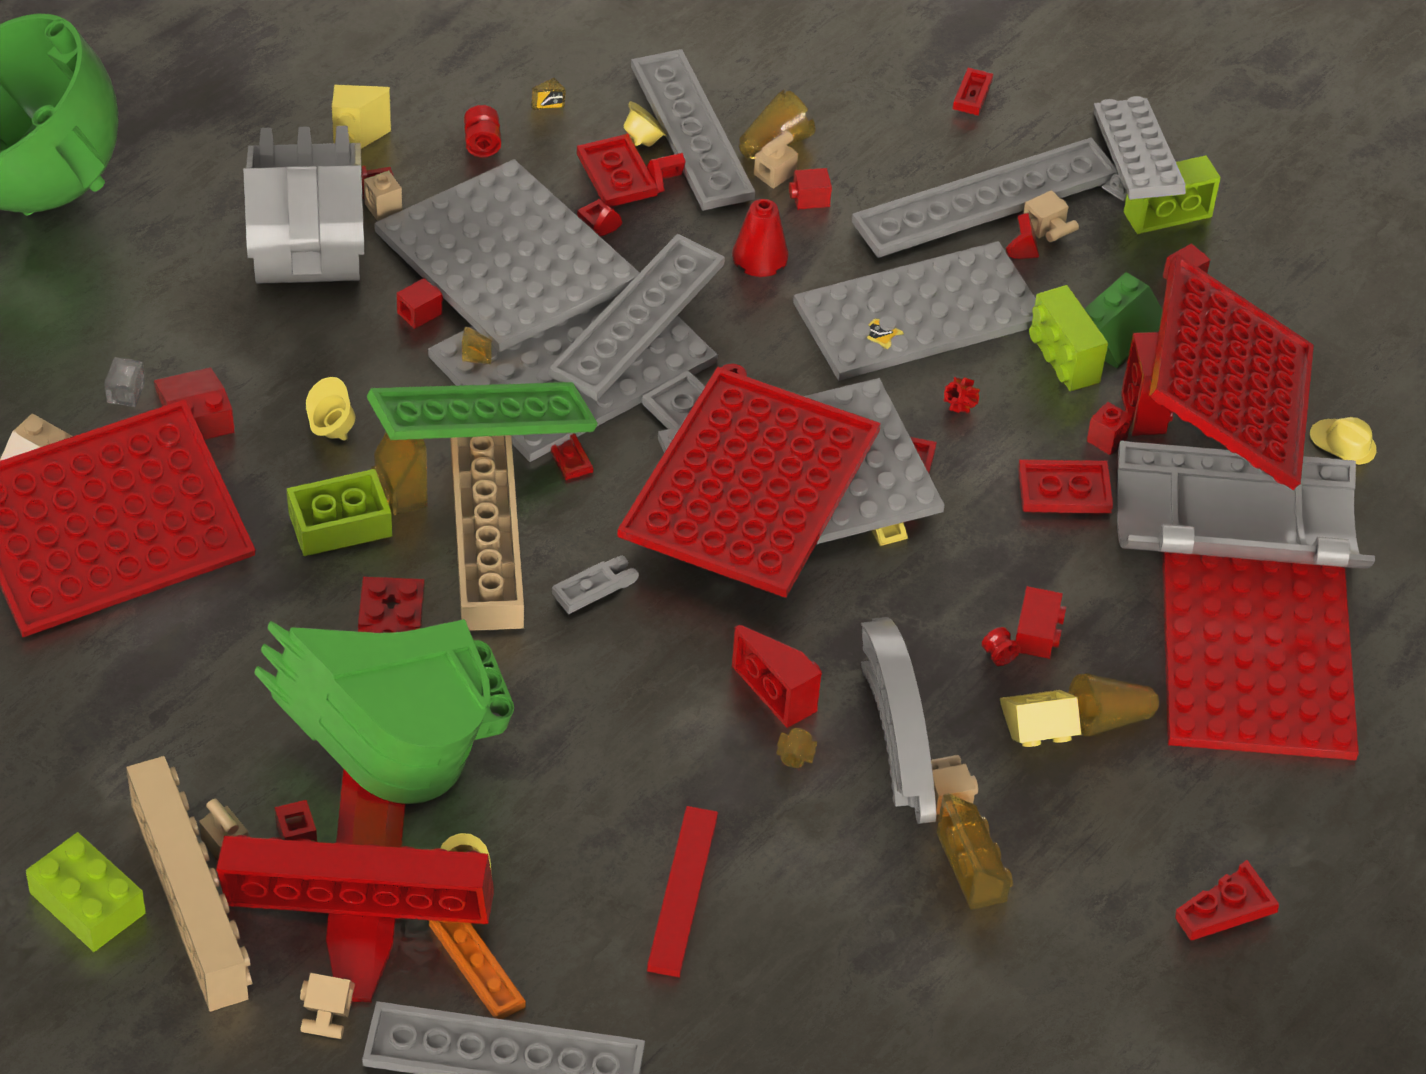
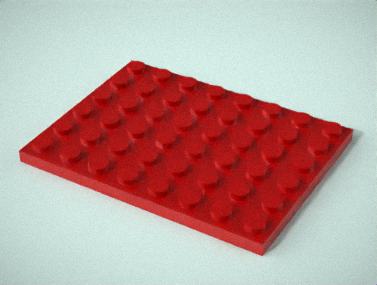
(1233, 372)
(749, 481)
(113, 518)
(1258, 656)

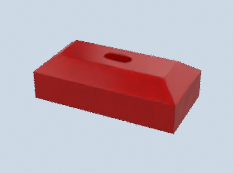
(975, 84)

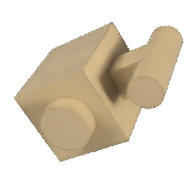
(776, 161)
(1049, 216)
(952, 778)
(217, 824)
(327, 997)

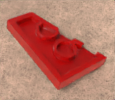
(1229, 904)

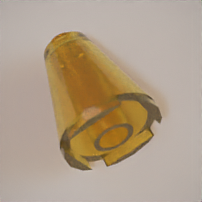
(782, 114)
(1111, 703)

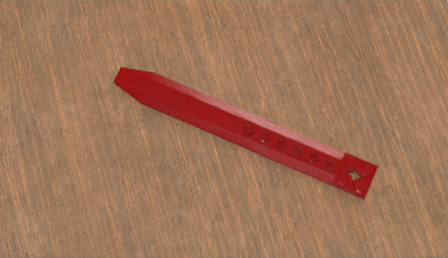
(359, 943)

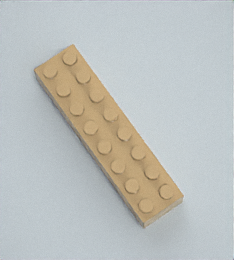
(487, 533)
(189, 883)

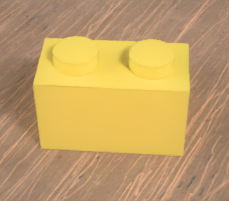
(363, 111)
(1042, 717)

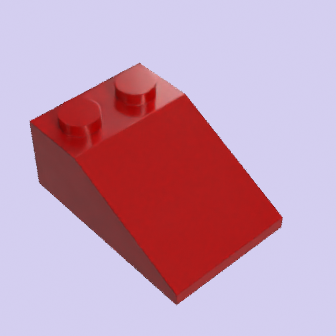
(204, 397)
(777, 674)

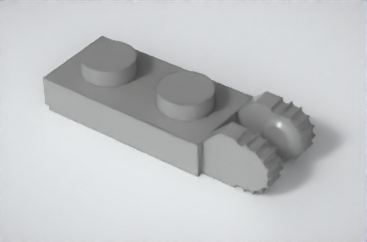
(594, 583)

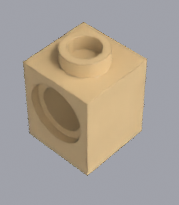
(382, 195)

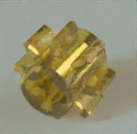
(796, 748)

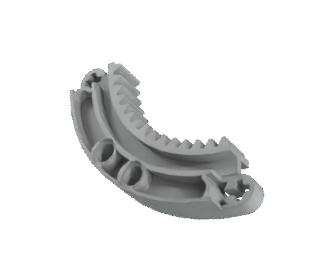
(902, 716)

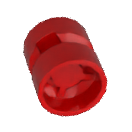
(482, 131)

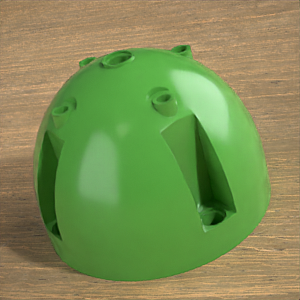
(53, 114)

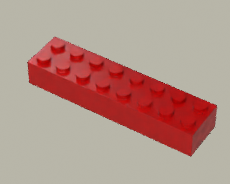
(356, 879)

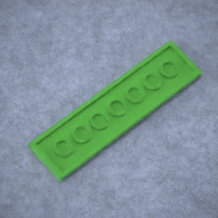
(481, 410)

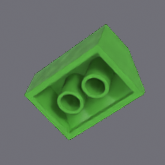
(1124, 310)

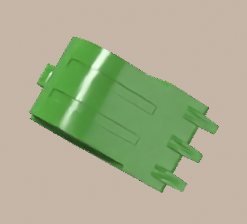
(391, 704)

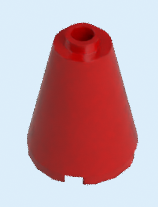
(761, 241)

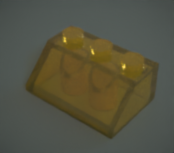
(972, 853)

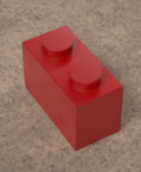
(1038, 622)

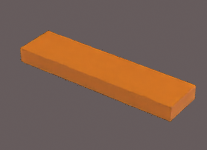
(479, 967)

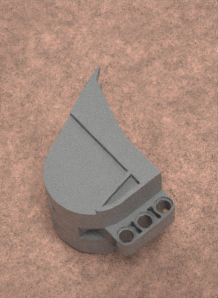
(304, 209)

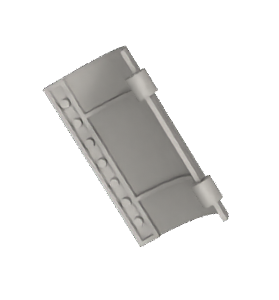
(1227, 508)

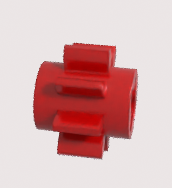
(961, 395)

